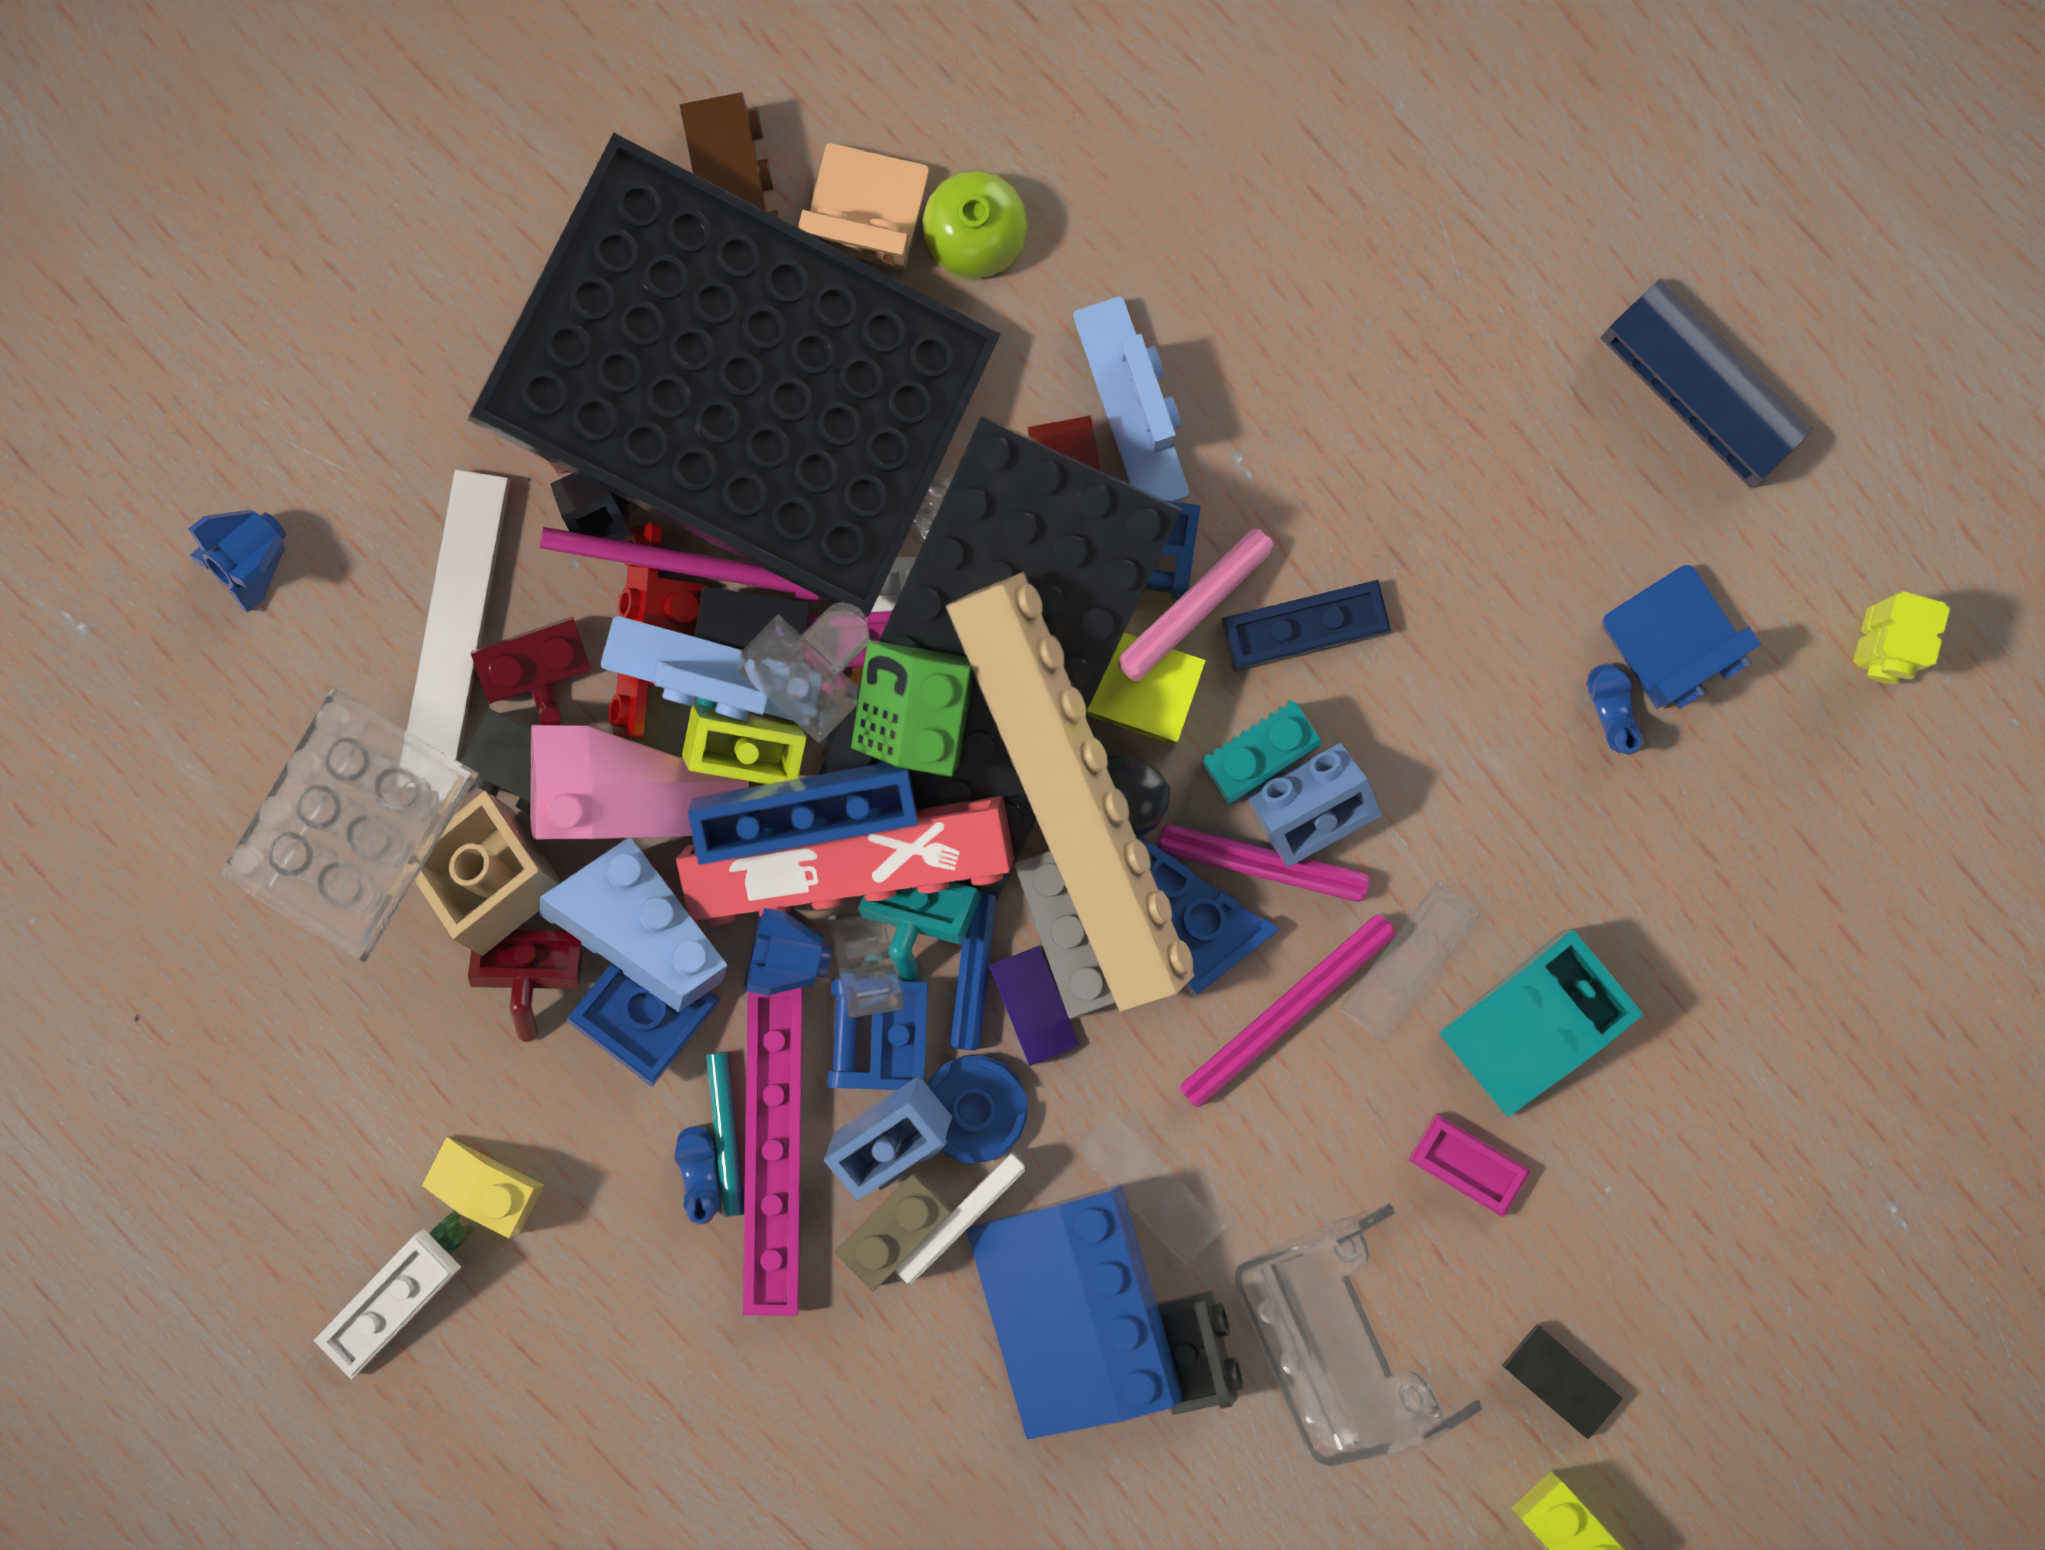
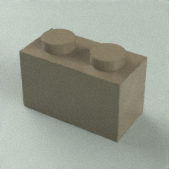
(893, 1231)

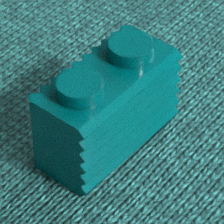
(1260, 752)

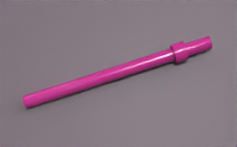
(668, 560)

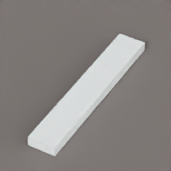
(458, 609)

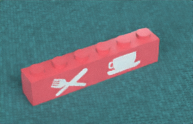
(943, 847)

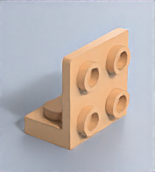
(866, 204)

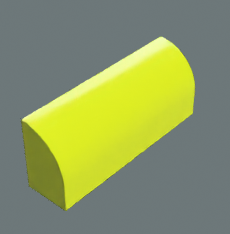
(1151, 705)

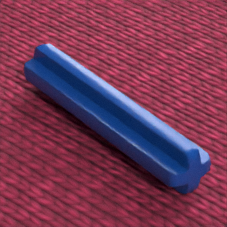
(973, 976)

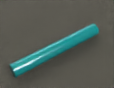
(725, 1134)

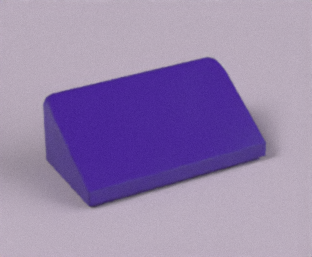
(1034, 1005)

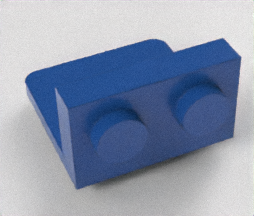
(1677, 638)

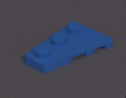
(1206, 920)

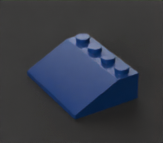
(1075, 1314)

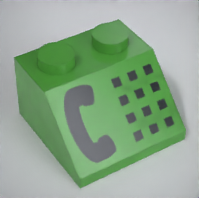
(913, 707)

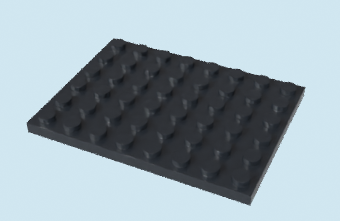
(735, 376)

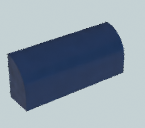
(1706, 383)

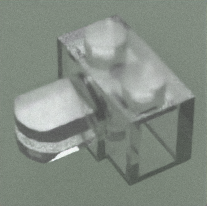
(806, 670)

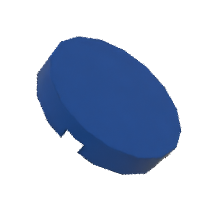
(984, 1105)

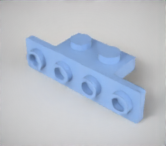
(1132, 398)
(684, 668)

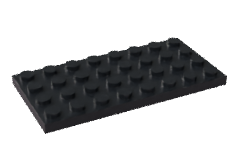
(1080, 544)

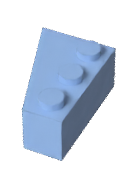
(637, 924)

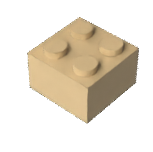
(485, 874)

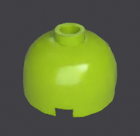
(975, 225)

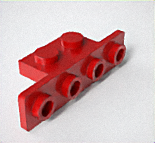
(657, 603)

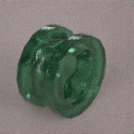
(451, 1233)

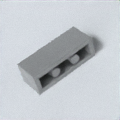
(1063, 937)

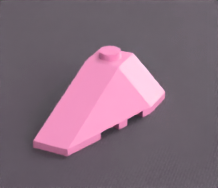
(610, 786)

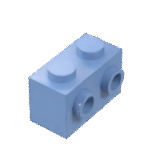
(1314, 804)
(888, 1139)

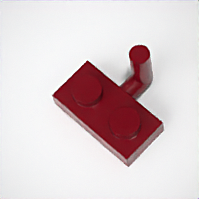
(532, 664)
(528, 962)

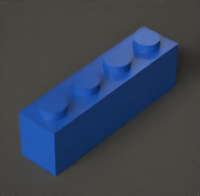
(802, 812)

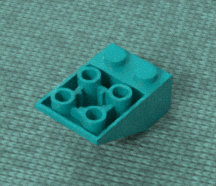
(1540, 1022)

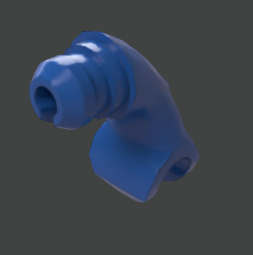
(1611, 696)
(697, 1162)

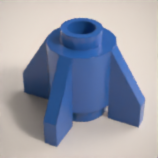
(240, 552)
(784, 955)

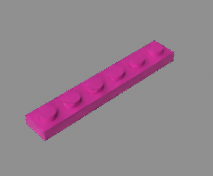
(773, 1154)

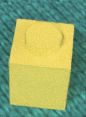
(482, 1188)

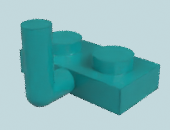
(934, 914)

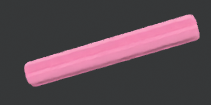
(1195, 604)

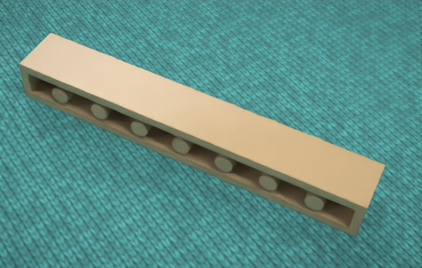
(1072, 791)

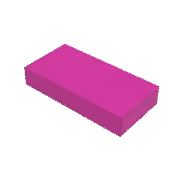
(1469, 1165)

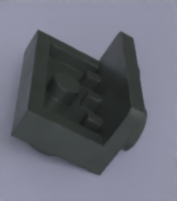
(1198, 1349)

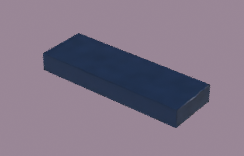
(1306, 625)

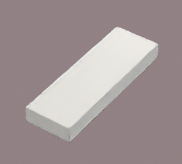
(961, 1217)
(387, 1303)

